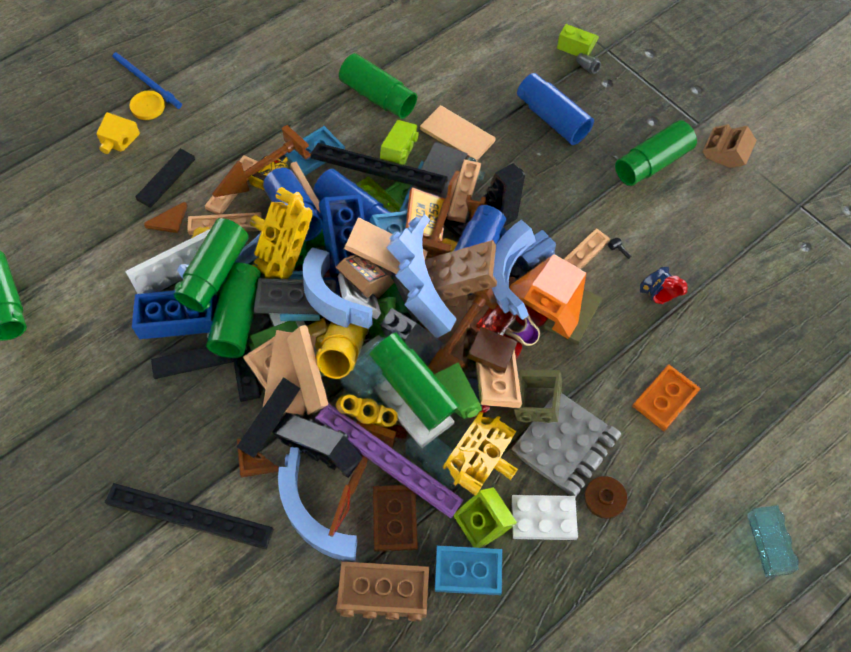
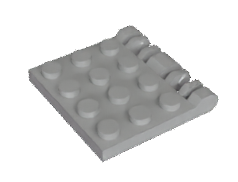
(564, 445)

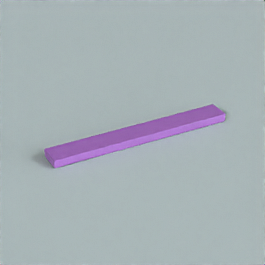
(391, 461)

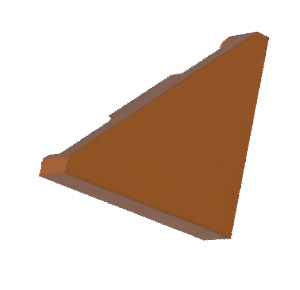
(169, 220)
(254, 466)

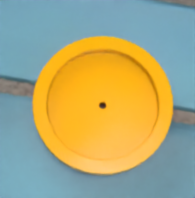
(147, 105)

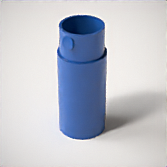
(555, 108)
(287, 179)
(334, 184)
(483, 227)

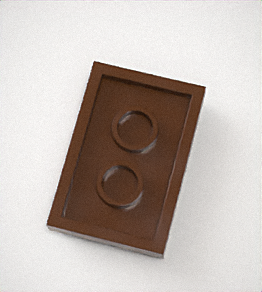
(394, 518)

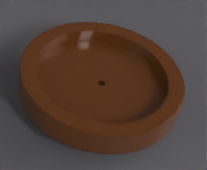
(607, 506)

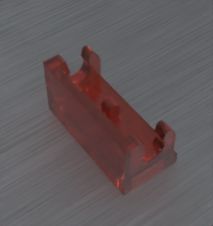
(496, 320)

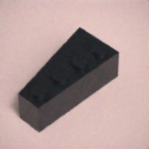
(506, 191)
(318, 442)

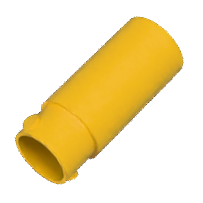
(340, 350)

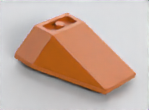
(554, 291)

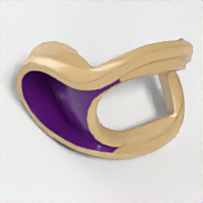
(528, 335)

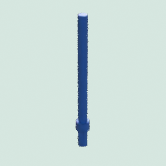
(167, 96)

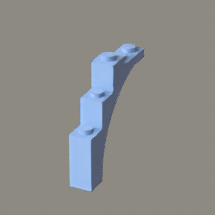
(413, 274)

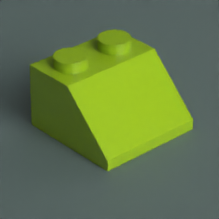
(576, 40)
(484, 518)

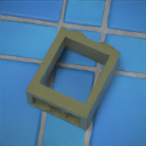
(539, 379)

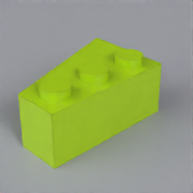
(399, 142)

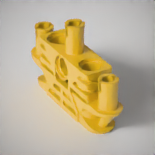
(281, 235)
(483, 449)

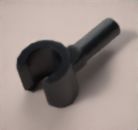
(617, 243)

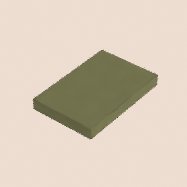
(589, 306)

